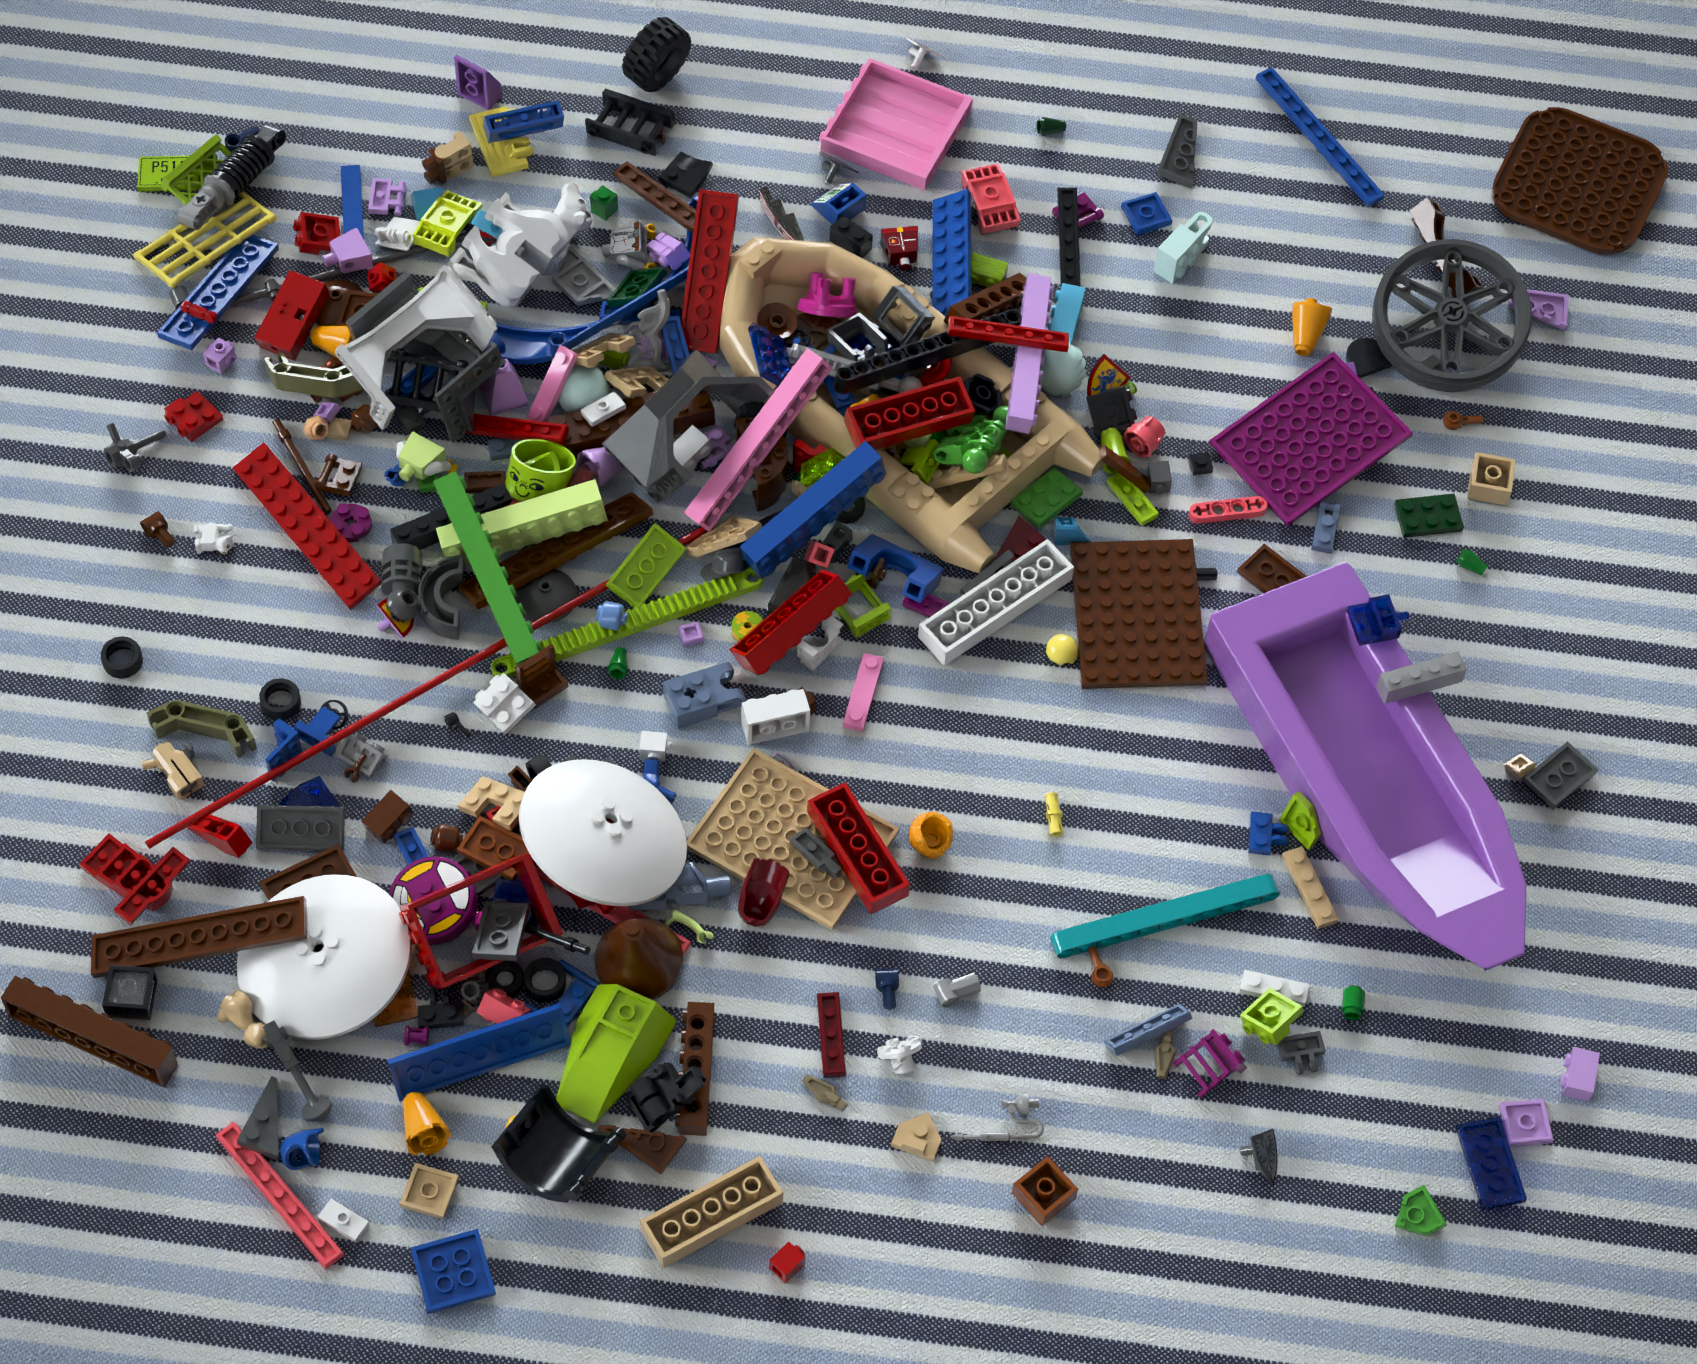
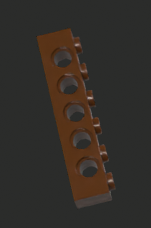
(990, 301)
(697, 1014)

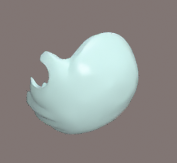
(1062, 371)
(583, 388)

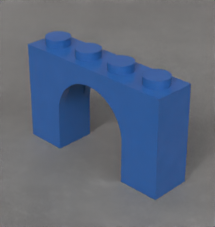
(921, 574)

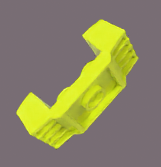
(445, 222)

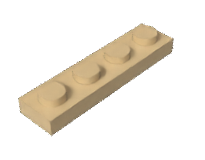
(958, 474)
(1310, 887)

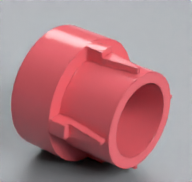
(1144, 437)

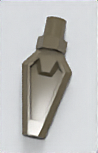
(1164, 1055)
(824, 1092)

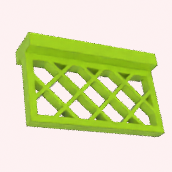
(190, 166)

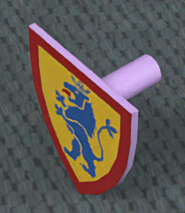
(401, 626)

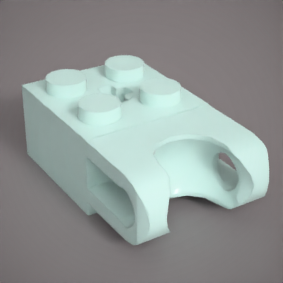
(1182, 248)

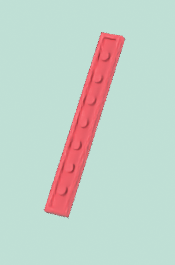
(281, 1198)

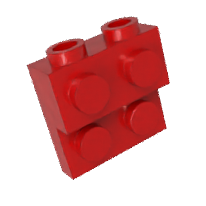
(315, 232)
(192, 416)

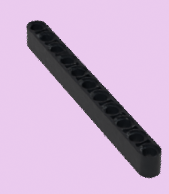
(912, 357)

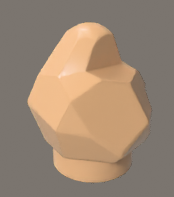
(316, 428)

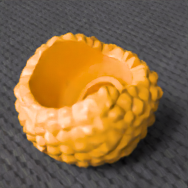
(931, 834)

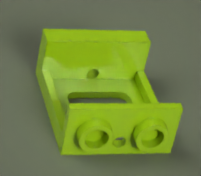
(870, 620)

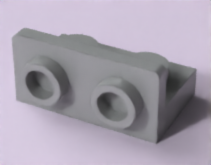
(354, 746)

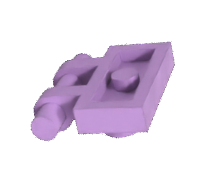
(380, 197)
(720, 442)

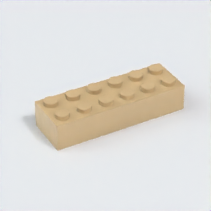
(711, 1211)

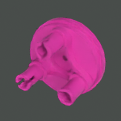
(821, 303)

